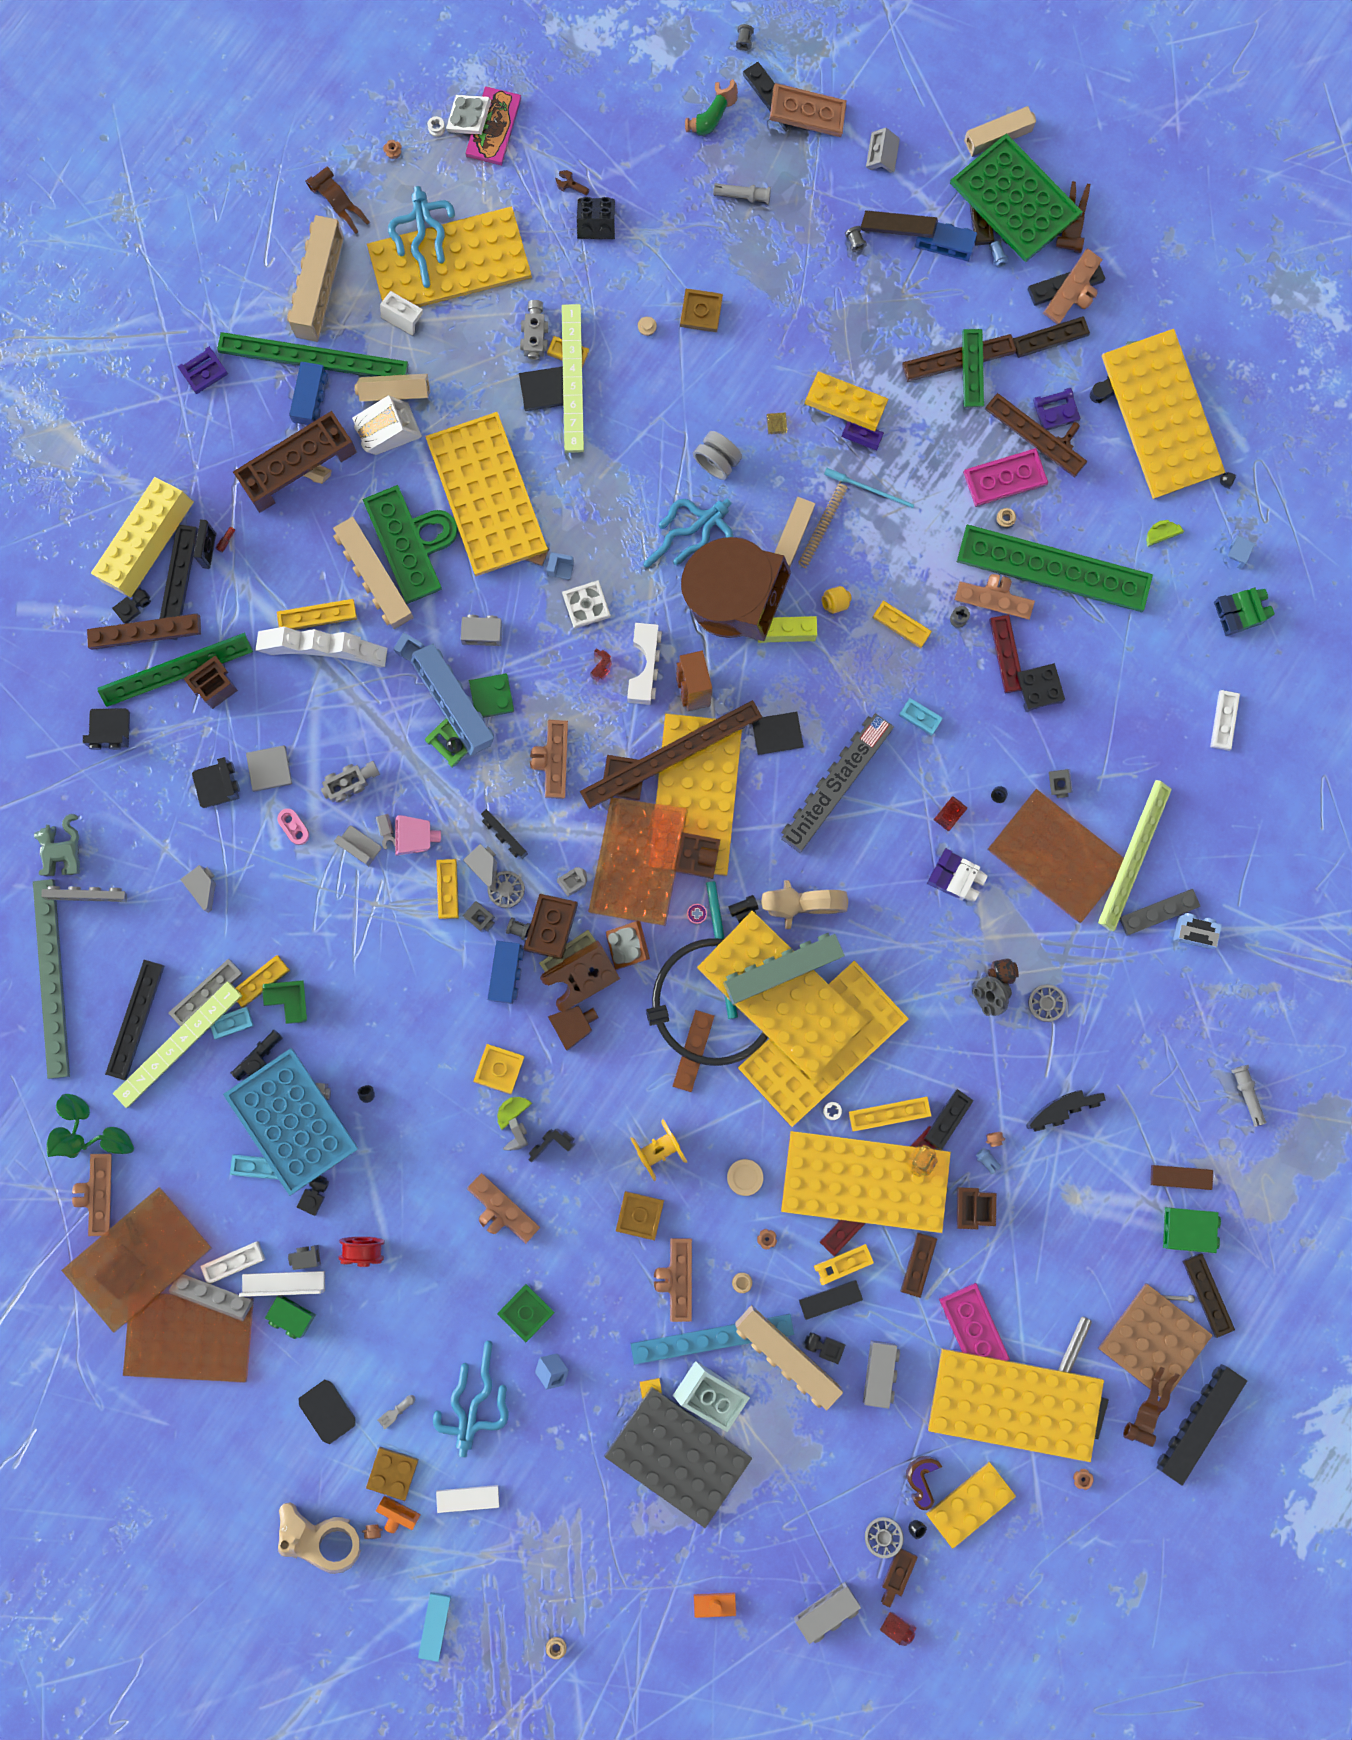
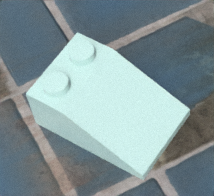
(710, 1396)

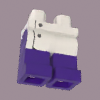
(956, 876)

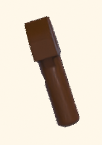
(562, 185)
(1069, 435)

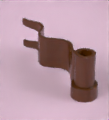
(335, 196)
(1071, 236)
(1149, 1412)

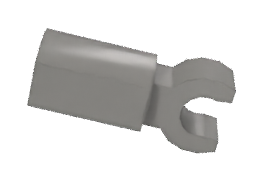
(385, 829)

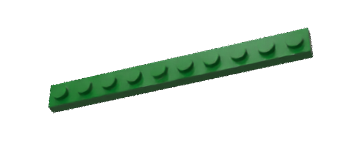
(295, 353)

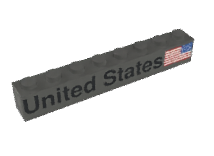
(837, 782)

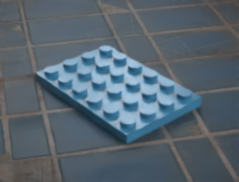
(290, 1121)

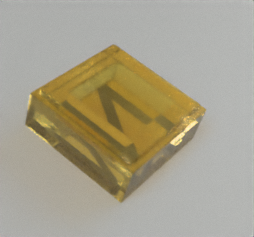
(776, 423)

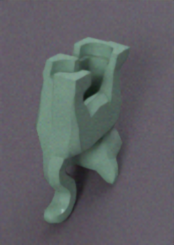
(58, 852)

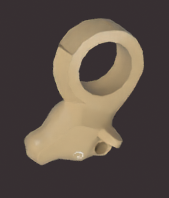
(788, 902)
(304, 1539)

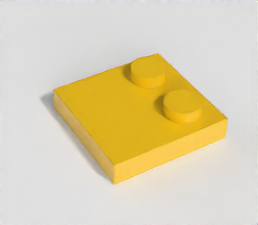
(499, 1069)

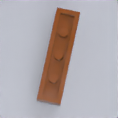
(696, 1044)

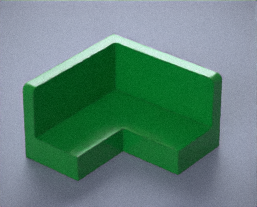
(289, 994)

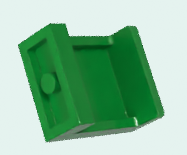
(1191, 1230)

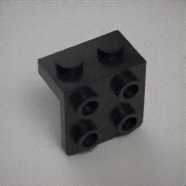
(596, 218)
(108, 729)
(216, 783)
(563, 1139)

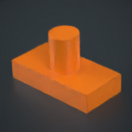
(397, 1515)
(714, 1605)

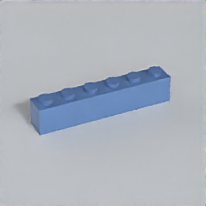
(452, 699)

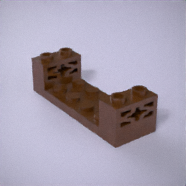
(294, 459)

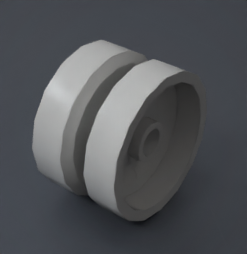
(717, 455)

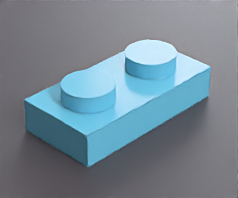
(920, 716)
(232, 1023)

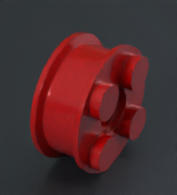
(361, 1251)

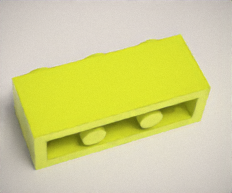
(792, 629)

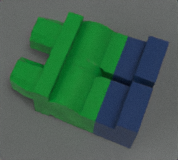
(1243, 610)

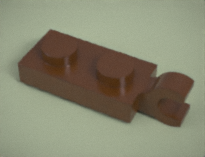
(898, 1575)

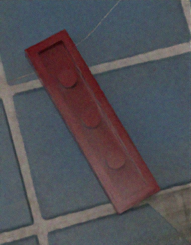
(1006, 652)

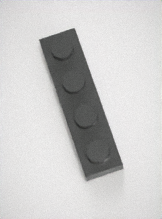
(1159, 912)

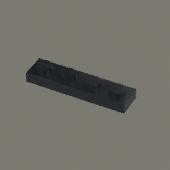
(762, 85)
(1046, 289)

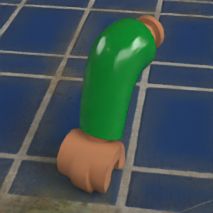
(707, 121)

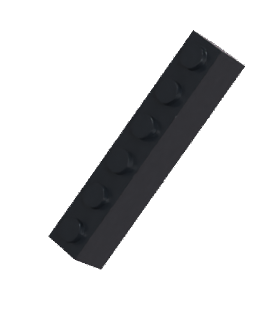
(1201, 1424)

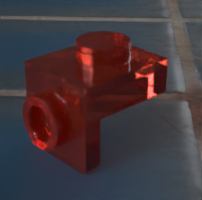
(601, 669)
(950, 813)
(898, 1629)

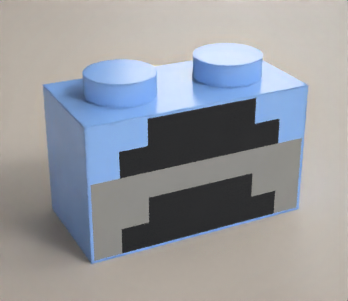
(1197, 932)

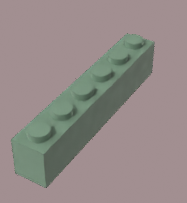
(783, 969)

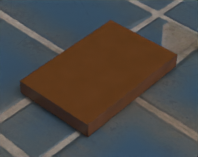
(550, 926)

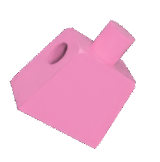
(413, 835)

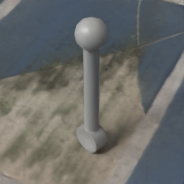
(1190, 1298)

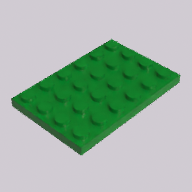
(1016, 197)

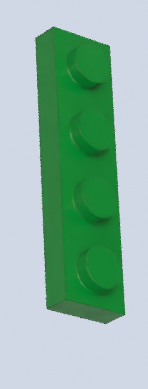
(973, 368)

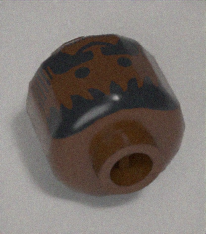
(1004, 971)

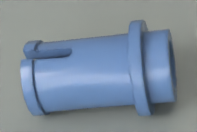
(1000, 258)
(987, 1159)

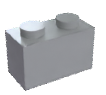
(481, 630)

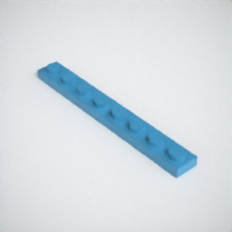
(699, 1341)

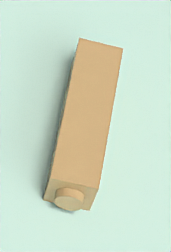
(1014, 124)
(397, 386)
(795, 529)

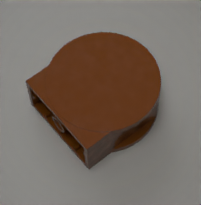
(734, 587)

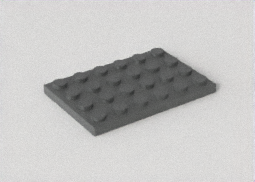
(678, 1457)

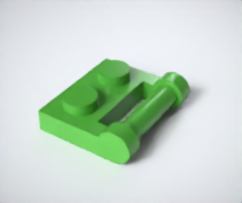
(447, 732)

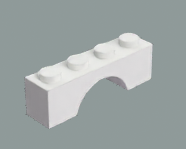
(645, 639)

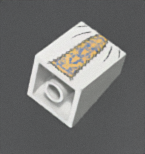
(386, 425)

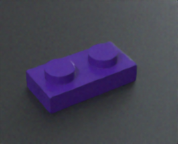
(862, 435)

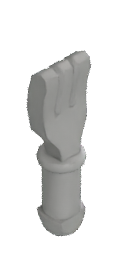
(391, 1415)

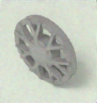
(506, 890)
(1047, 1003)
(884, 1537)

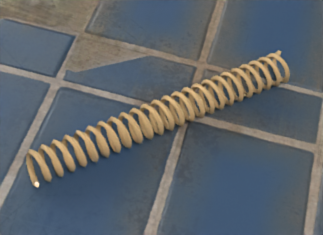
(825, 522)

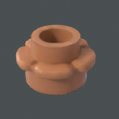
(395, 153)
(995, 1139)
(767, 1244)
(1083, 1484)
(372, 1532)

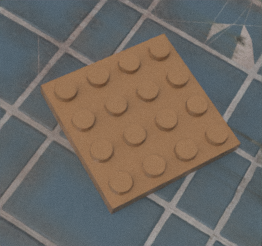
(1154, 1336)

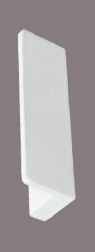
(283, 1283)

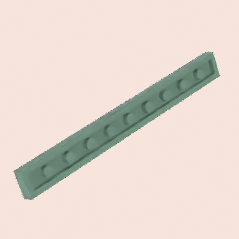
(51, 982)

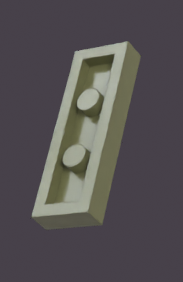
(572, 947)

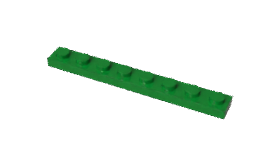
(173, 670)

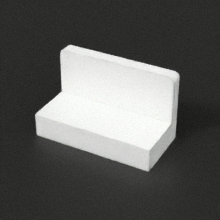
(400, 312)

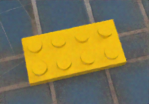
(846, 401)
(970, 1505)

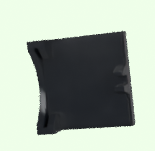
(1040, 687)

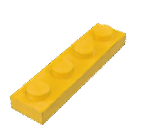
(317, 615)
(889, 1114)

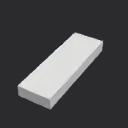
(1225, 720)
(232, 1262)
(467, 1499)

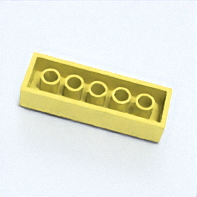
(142, 537)

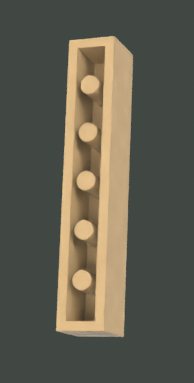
(372, 571)
(788, 1357)

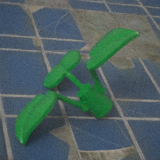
(63, 1143)

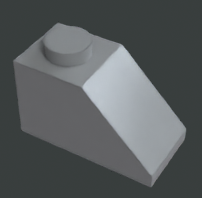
(484, 865)
(201, 886)

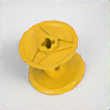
(658, 1150)

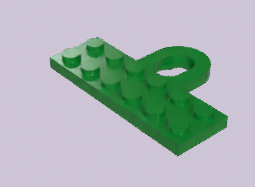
(403, 544)

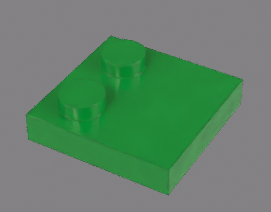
(492, 695)
(525, 1313)

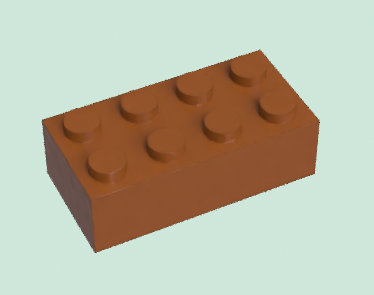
(694, 681)

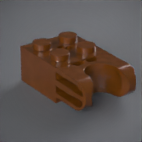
(577, 976)

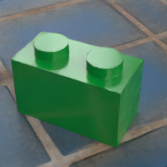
(290, 1317)

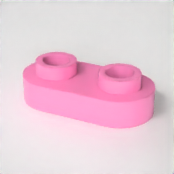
(294, 827)

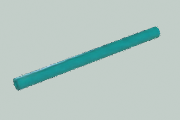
(718, 933)

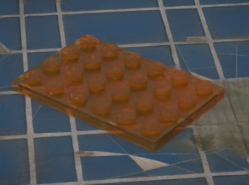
(1057, 855)
(638, 861)
(136, 1259)
(187, 1342)

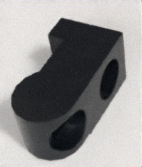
(1102, 391)

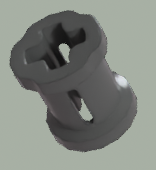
(744, 39)
(855, 238)
(954, 616)
(518, 928)

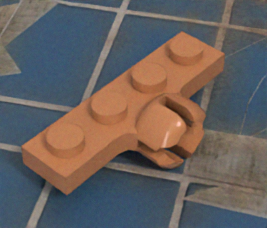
(1075, 288)
(995, 597)
(553, 759)
(96, 1194)
(501, 1210)
(678, 1279)

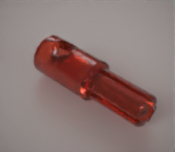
(225, 540)

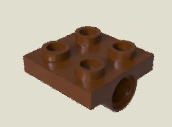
(698, 855)

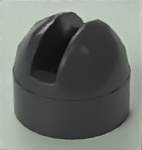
(1227, 479)
(458, 743)
(999, 794)
(366, 1093)
(917, 1529)

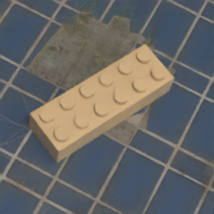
(315, 278)

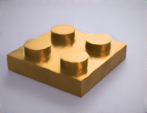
(701, 310)
(639, 1215)
(392, 1473)

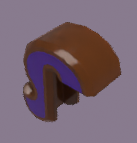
(915, 1476)

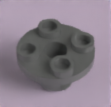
(992, 995)

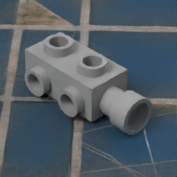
(534, 332)
(344, 781)

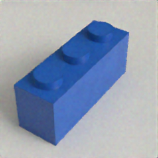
(949, 241)
(308, 393)
(505, 972)

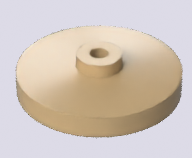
(745, 1177)

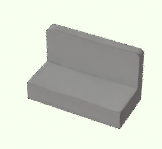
(883, 150)
(358, 845)

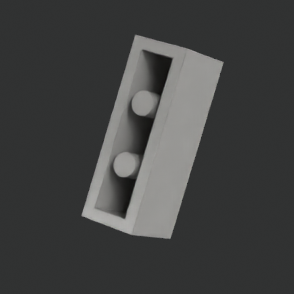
(881, 1374)
(827, 1613)

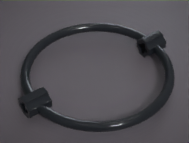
(659, 1014)

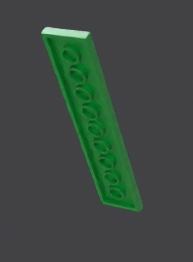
(1054, 568)

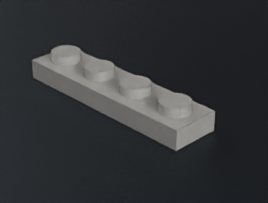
(77, 894)
(201, 994)
(211, 1297)

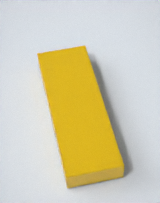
(902, 624)
(447, 889)
(268, 973)

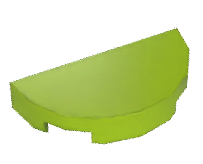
(1162, 531)
(511, 1109)

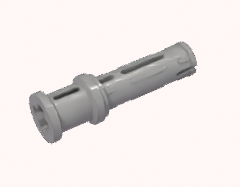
(751, 193)
(1247, 1085)

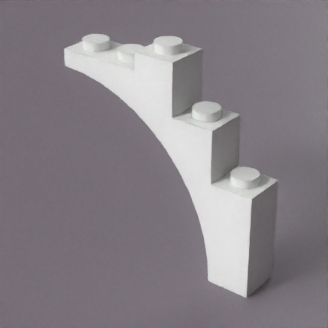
(315, 642)

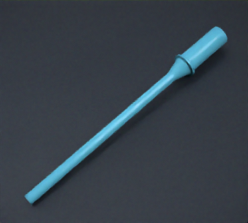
(843, 478)

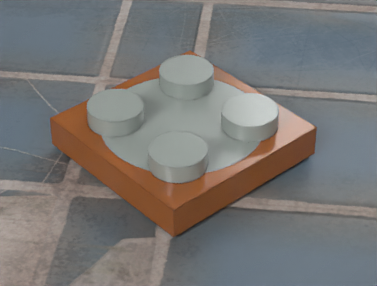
(627, 945)

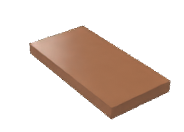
(808, 110)

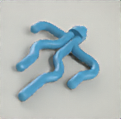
(422, 209)
(710, 517)
(467, 1430)

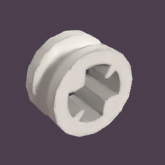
(436, 120)
(835, 1116)

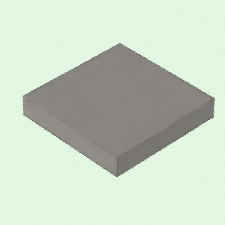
(269, 768)

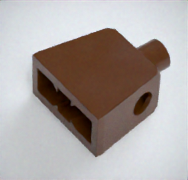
(572, 1025)

